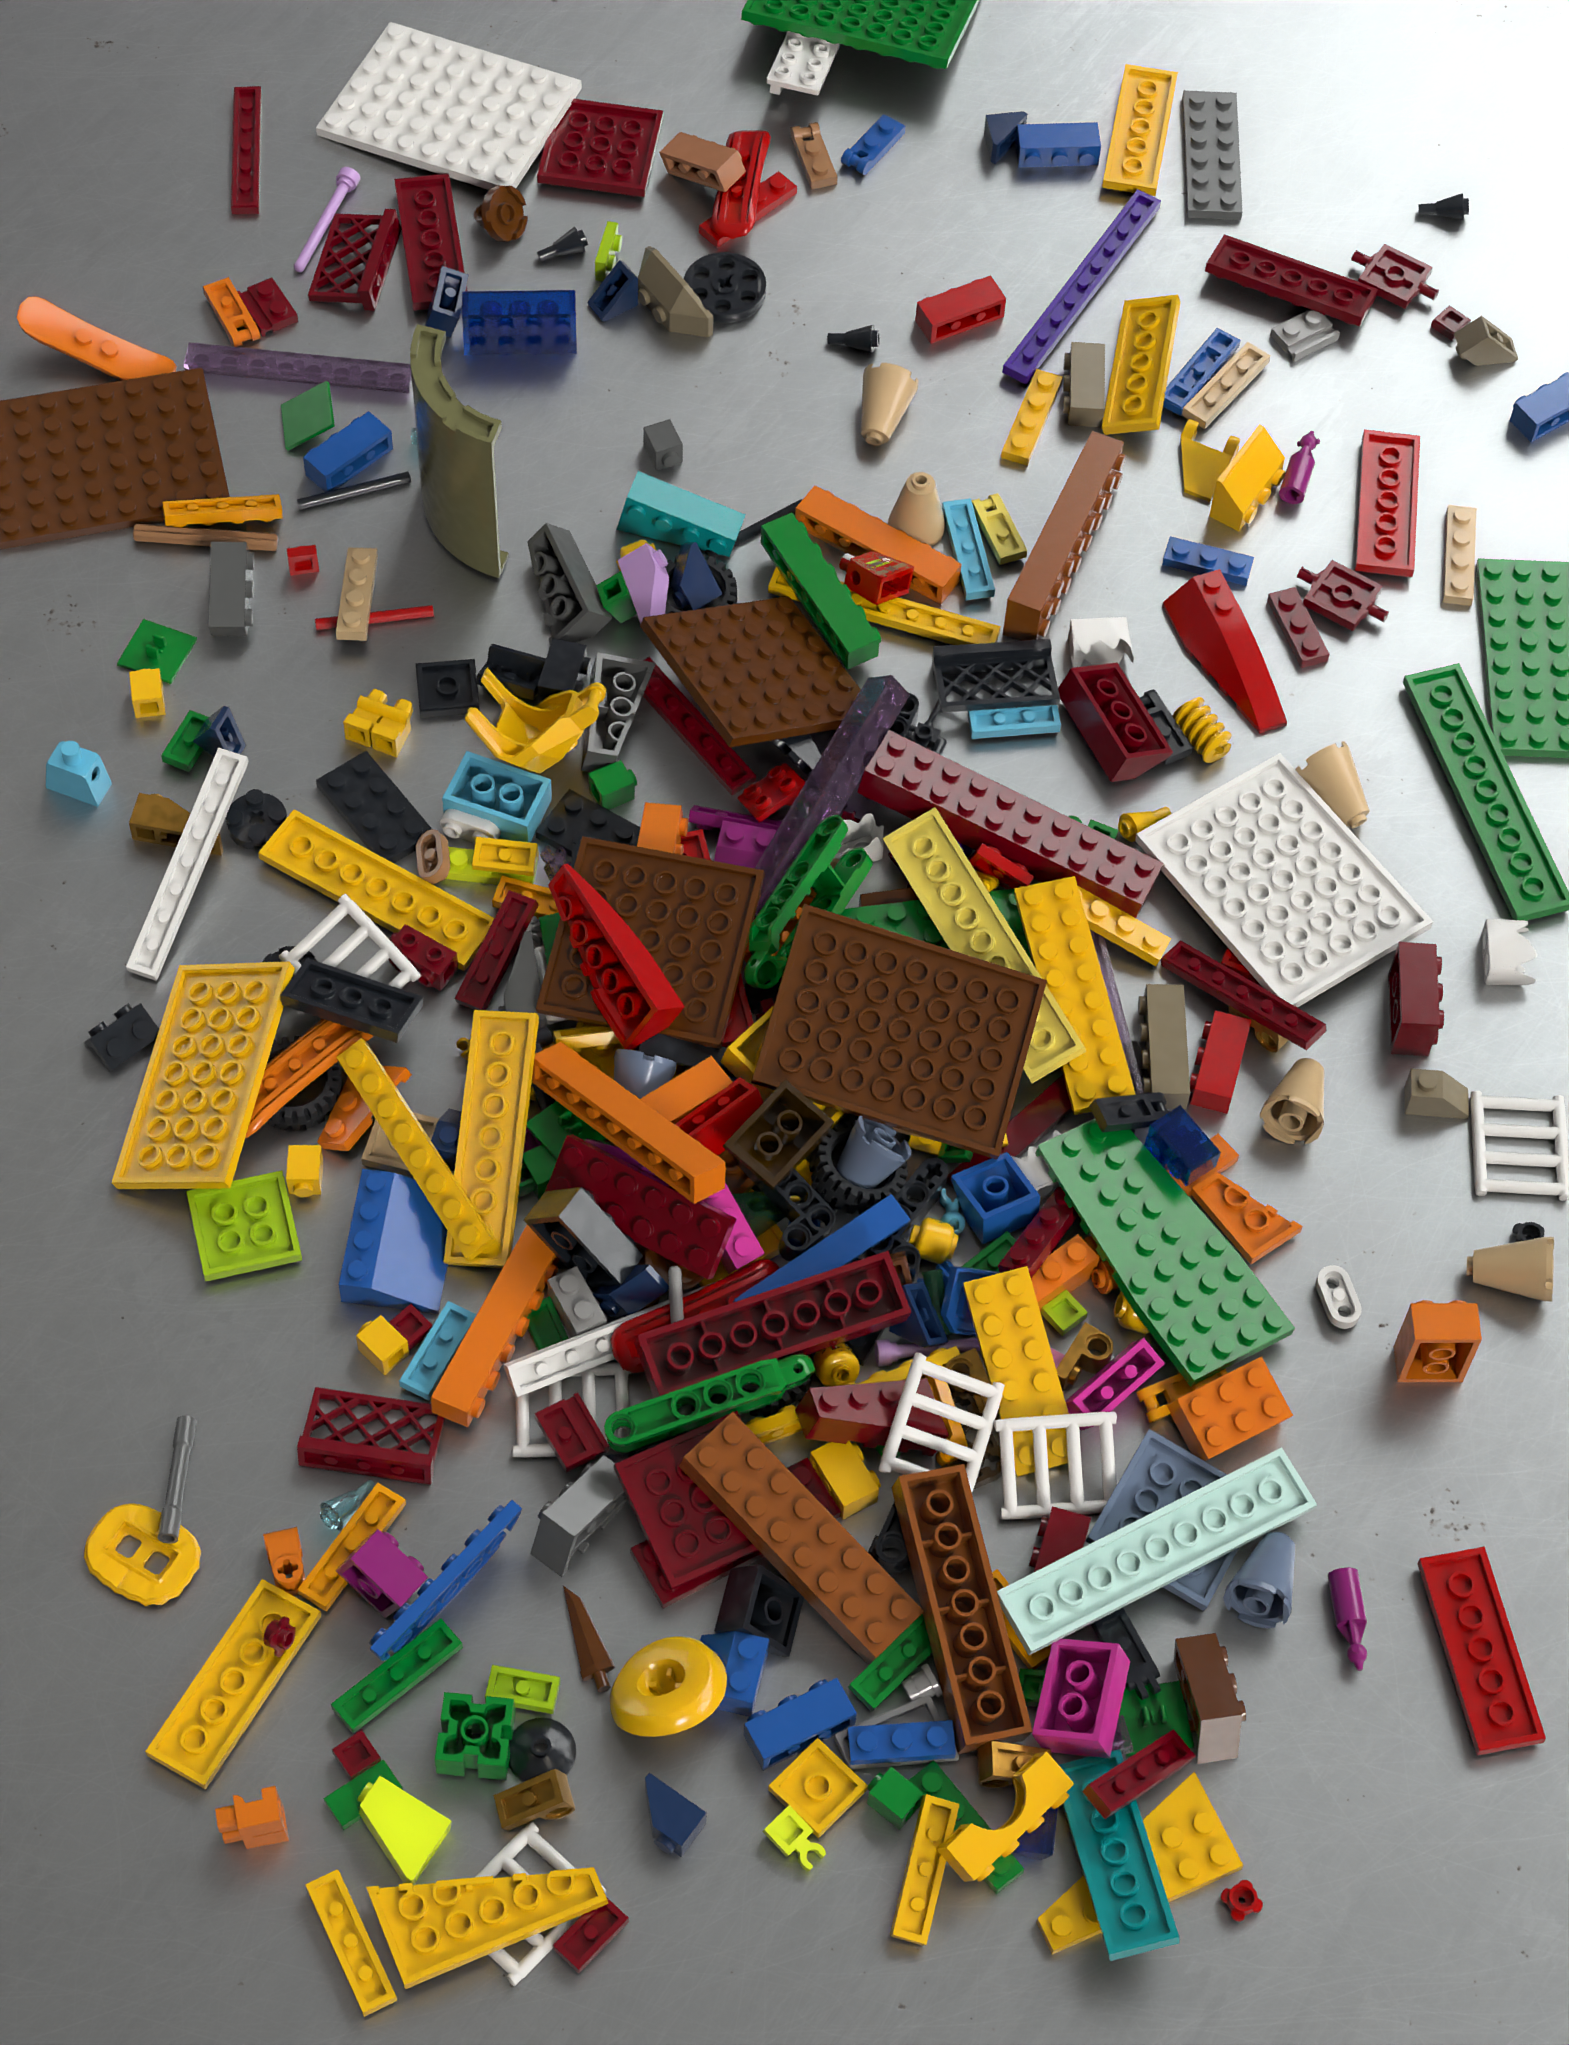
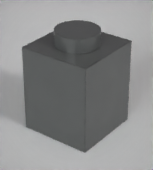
(663, 444)

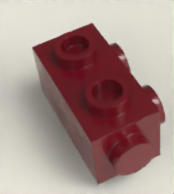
(429, 957)

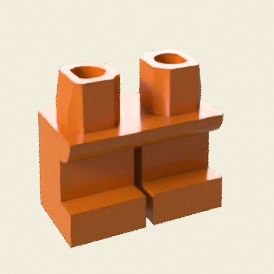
(254, 1822)

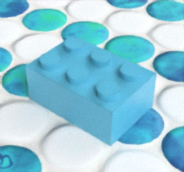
(501, 794)

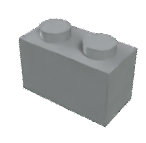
(575, 1302)

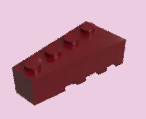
(864, 1414)

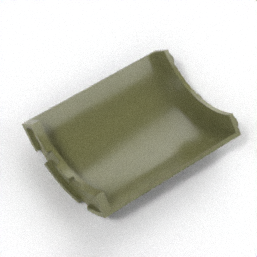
(455, 461)

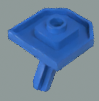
(955, 1306)

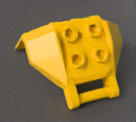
(538, 734)

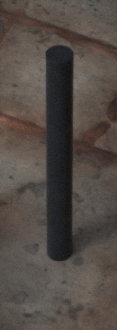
(354, 490)
(755, 529)

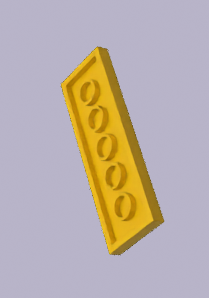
(1140, 129)
(1141, 365)
(1020, 1358)
(230, 1687)

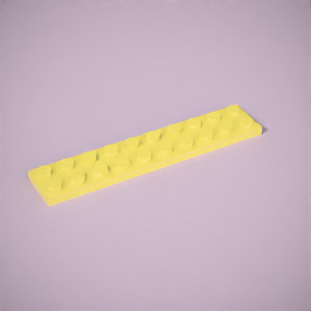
(976, 927)

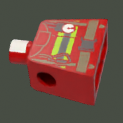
(876, 576)

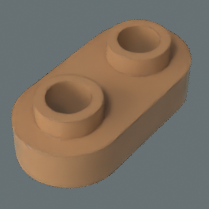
(433, 856)

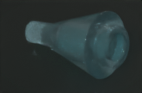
(339, 1510)

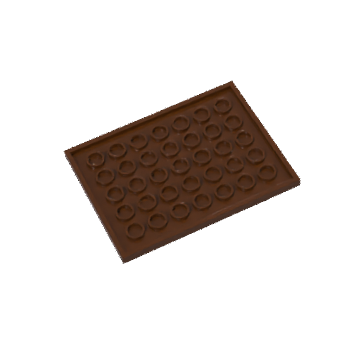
(105, 456)
(900, 1031)

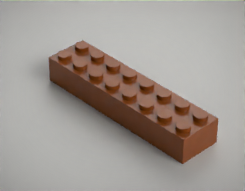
(1064, 538)
(800, 1538)
(961, 1608)

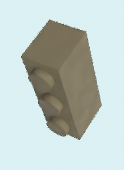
(1085, 384)

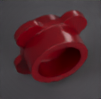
(279, 1635)

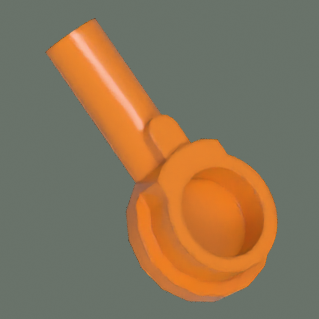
(1102, 1276)

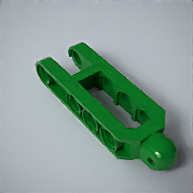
(810, 869)
(659, 1417)

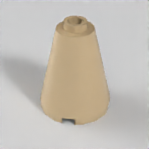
(885, 398)
(919, 510)
(1336, 780)
(1297, 1104)
(1516, 1267)

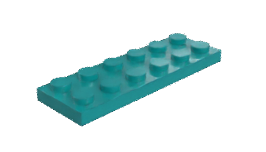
(1118, 1867)

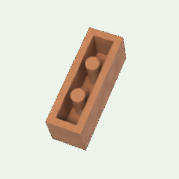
(702, 161)

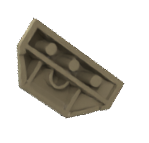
(671, 297)

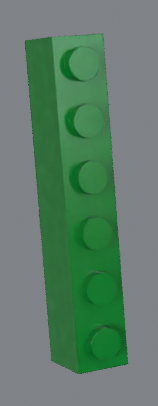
(820, 590)

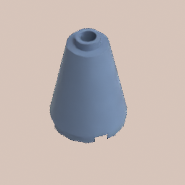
(640, 1072)
(871, 1154)
(1264, 1583)

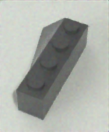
(566, 586)
(625, 685)

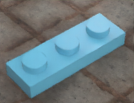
(1014, 721)
(437, 1350)

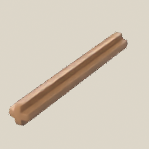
(203, 537)

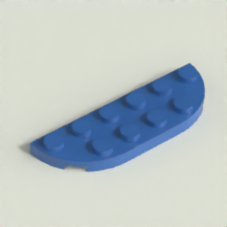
(438, 1593)

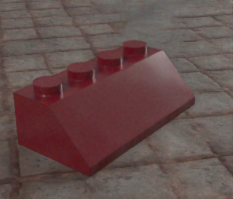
(1113, 720)

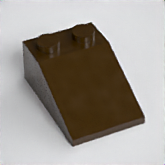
(779, 1135)

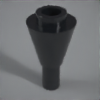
(1450, 207)
(570, 243)
(862, 338)

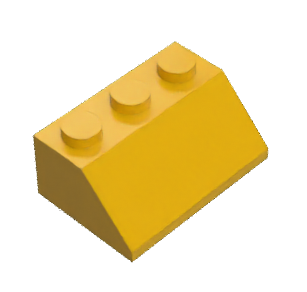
(1247, 480)

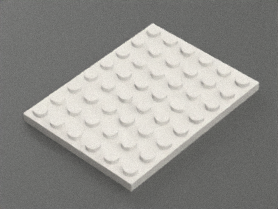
(449, 108)
(1283, 882)

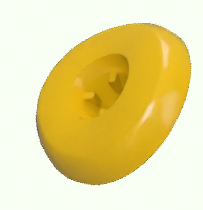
(667, 1687)

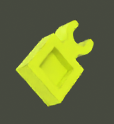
(790, 1834)

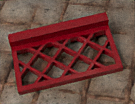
(376, 260)
(367, 1455)

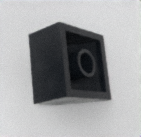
(760, 1606)

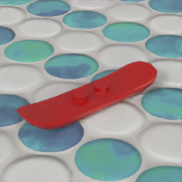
(737, 207)
(706, 1299)

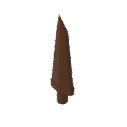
(590, 1649)

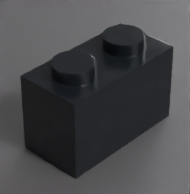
(563, 668)

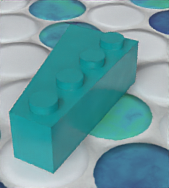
(678, 516)

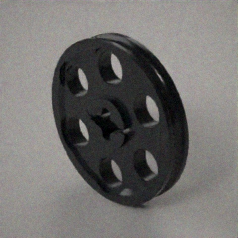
(721, 278)

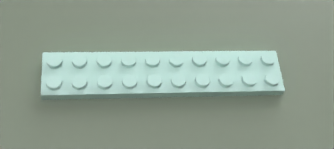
(1154, 1551)

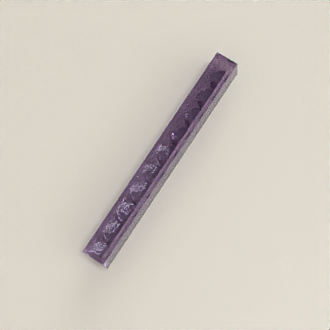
(833, 775)

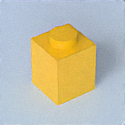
(147, 693)
(304, 1170)
(382, 1344)

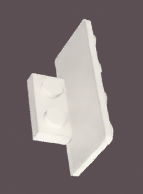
(801, 64)

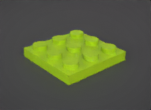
(244, 1226)

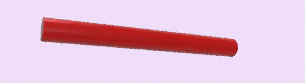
(382, 616)

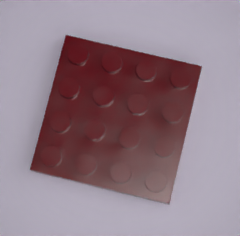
(602, 148)
(676, 1516)

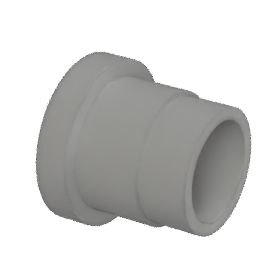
(922, 1684)

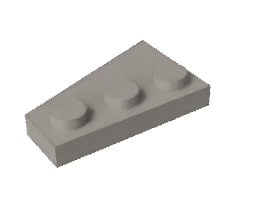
(916, 1711)

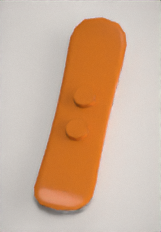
(88, 343)
(299, 1066)

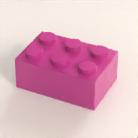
(1081, 1698)

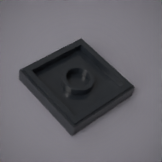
(447, 687)

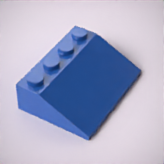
(393, 1246)

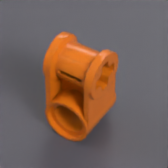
(285, 1558)

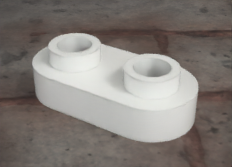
(467, 826)
(1340, 1298)

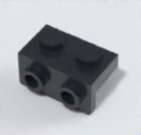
(515, 670)
(123, 1036)

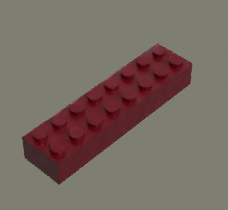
(775, 1324)

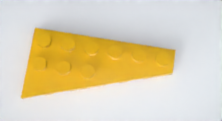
(1188, 1851)
(467, 1918)

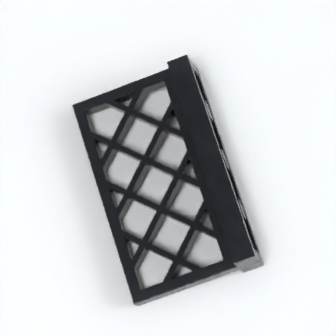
(994, 659)

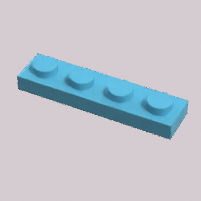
(968, 549)

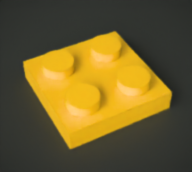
(818, 1787)

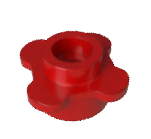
(1245, 1890)

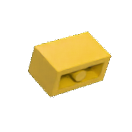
(846, 1476)

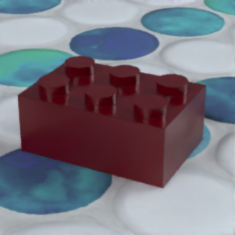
(1415, 999)

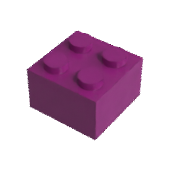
(382, 1572)

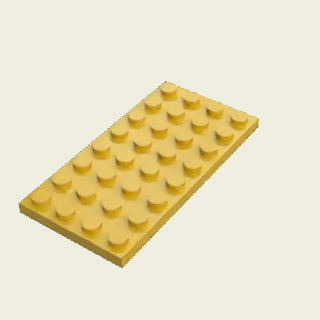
(203, 1077)

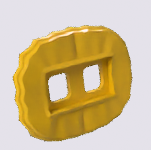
(128, 1575)

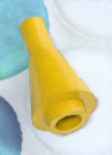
(1135, 822)

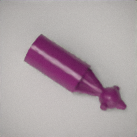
(1299, 471)
(1349, 1611)

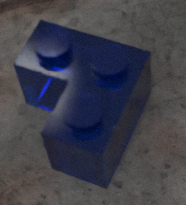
(1181, 1146)

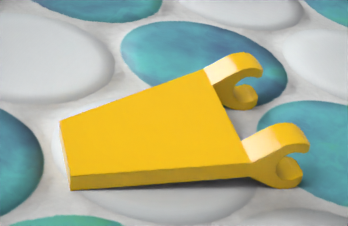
(1202, 463)

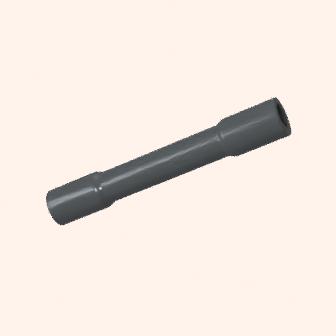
(171, 1513)

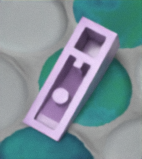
(646, 580)

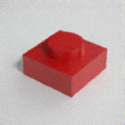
(302, 560)

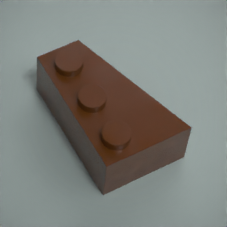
(1210, 1696)

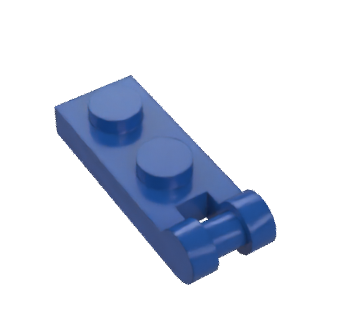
(873, 144)

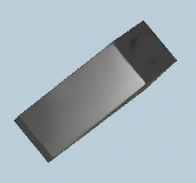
(524, 983)

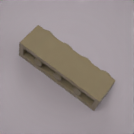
(1165, 1043)

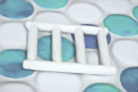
(366, 929)
(1482, 1157)
(911, 1398)
(1038, 1425)
(526, 1450)
(505, 1861)

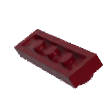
(496, 951)
(1040, 1235)
(1138, 1774)

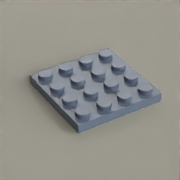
(1154, 1478)

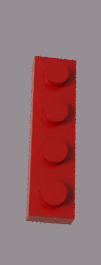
(771, 194)

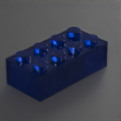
(519, 322)

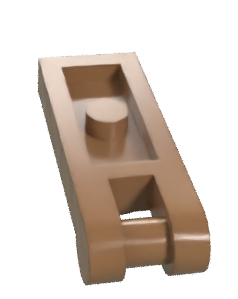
(813, 156)

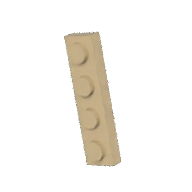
(1226, 385)
(1459, 555)
(357, 594)

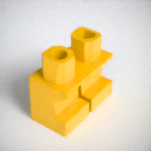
(379, 723)

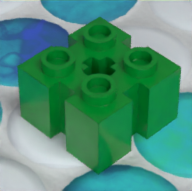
(464, 1718)

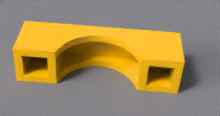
(1037, 1788)

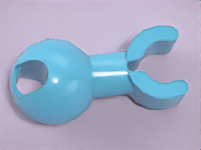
(952, 1215)

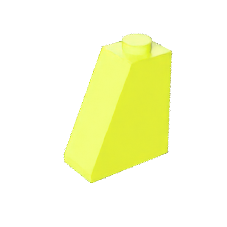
(402, 1827)

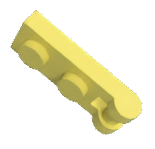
(999, 529)

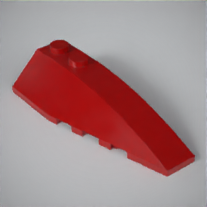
(1222, 641)
(623, 973)

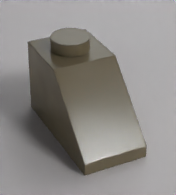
(1484, 343)
(1435, 1095)

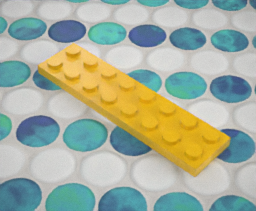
(375, 884)
(1068, 961)
(494, 1127)

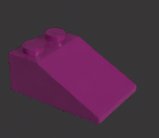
(742, 844)

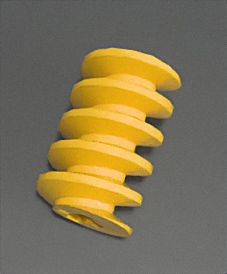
(1203, 730)

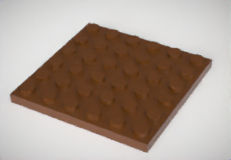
(755, 669)
(686, 914)

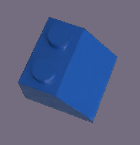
(996, 1197)
(744, 1662)

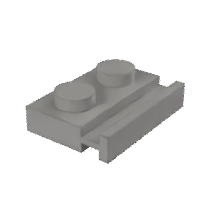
(1304, 334)

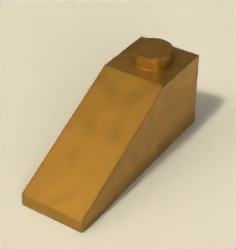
(161, 822)

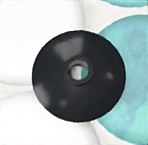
(559, 1755)

